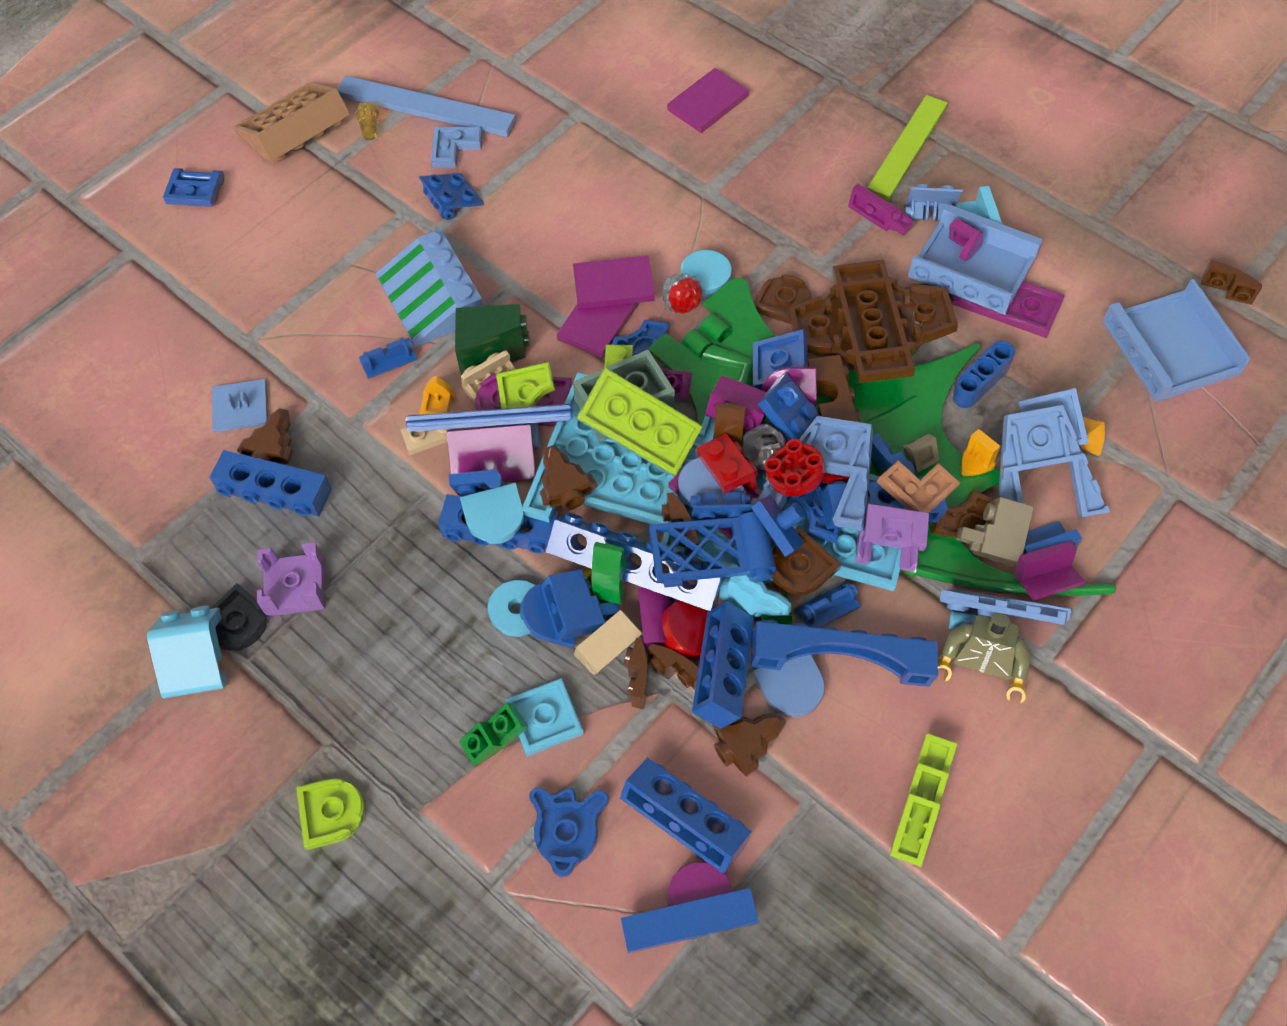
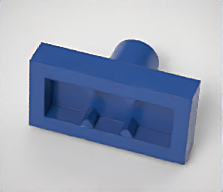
(780, 523)

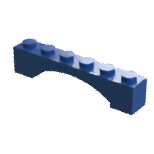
(909, 659)

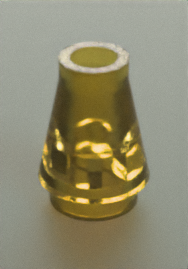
(368, 120)

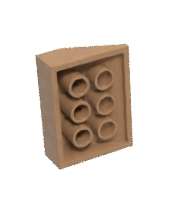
(293, 120)

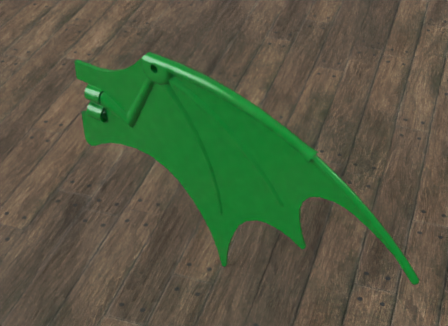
(894, 407)

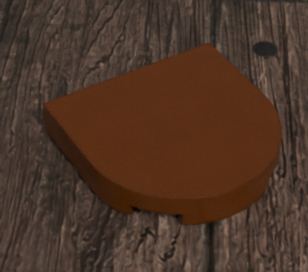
(779, 295)
(805, 567)

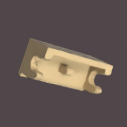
(607, 642)

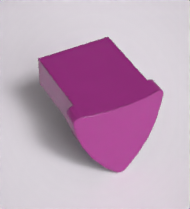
(966, 237)

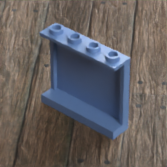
(991, 274)
(1176, 342)

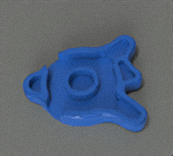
(565, 827)

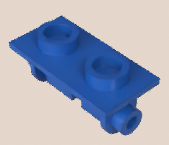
(383, 360)
(707, 506)
(829, 606)

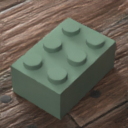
(639, 370)

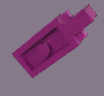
(879, 210)

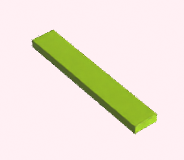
(907, 147)

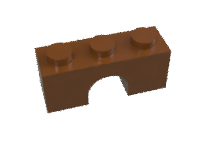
(832, 383)

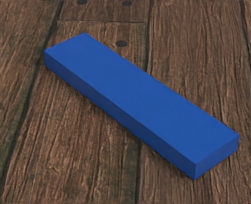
(689, 920)

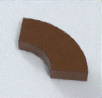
(965, 515)

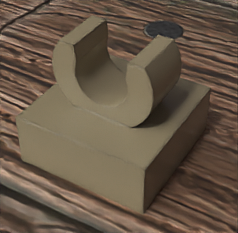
(922, 452)

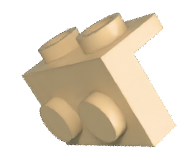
(476, 375)
(422, 440)

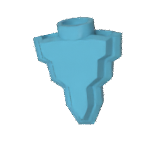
(753, 597)

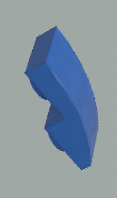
(882, 455)

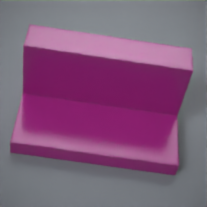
(1048, 571)

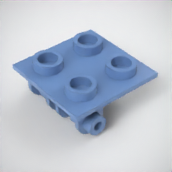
(927, 197)

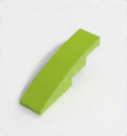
(923, 800)

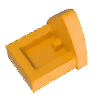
(436, 397)
(1096, 436)
(979, 455)

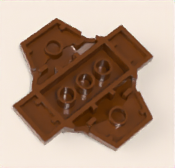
(874, 320)

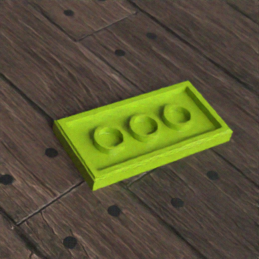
(639, 422)

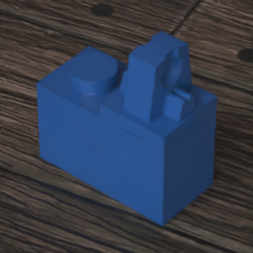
(572, 607)

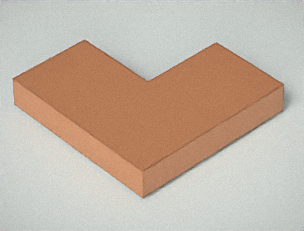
(918, 494)

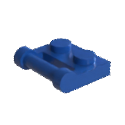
(193, 188)
(475, 482)

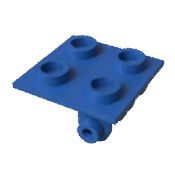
(449, 192)

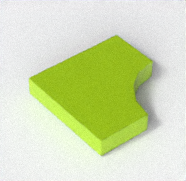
(525, 385)

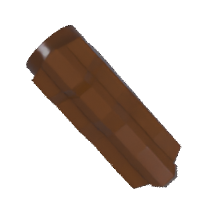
(271, 440)
(564, 481)
(747, 740)

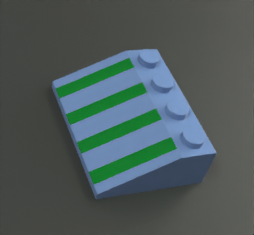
(427, 287)

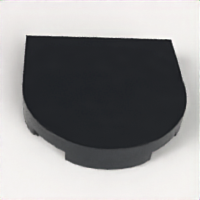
(240, 621)

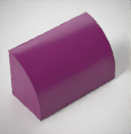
(651, 609)

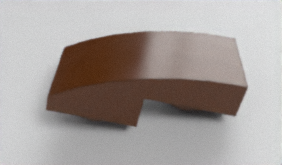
(1238, 285)
(729, 420)
(675, 511)
(670, 662)
(637, 670)

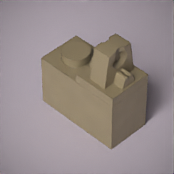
(1003, 533)

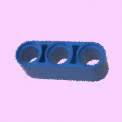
(983, 374)

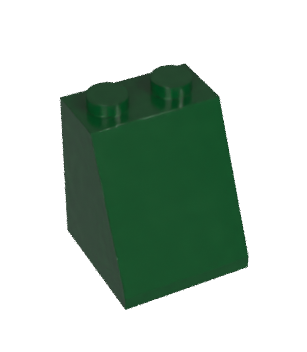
(488, 331)

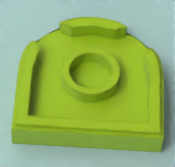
(329, 812)

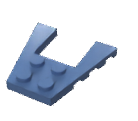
(1041, 440)
(846, 452)
(988, 605)

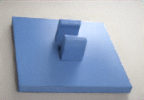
(239, 405)

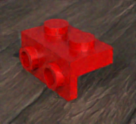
(727, 463)

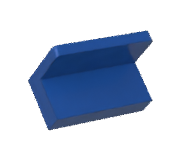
(1050, 536)

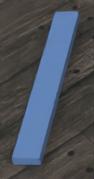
(426, 106)

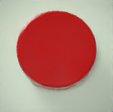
(795, 469)
(684, 628)

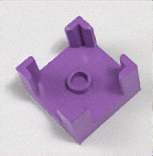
(893, 529)
(291, 582)

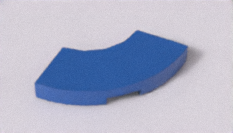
(644, 337)
(814, 515)

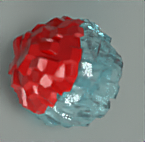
(682, 293)

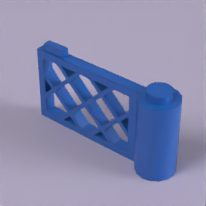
(751, 549)

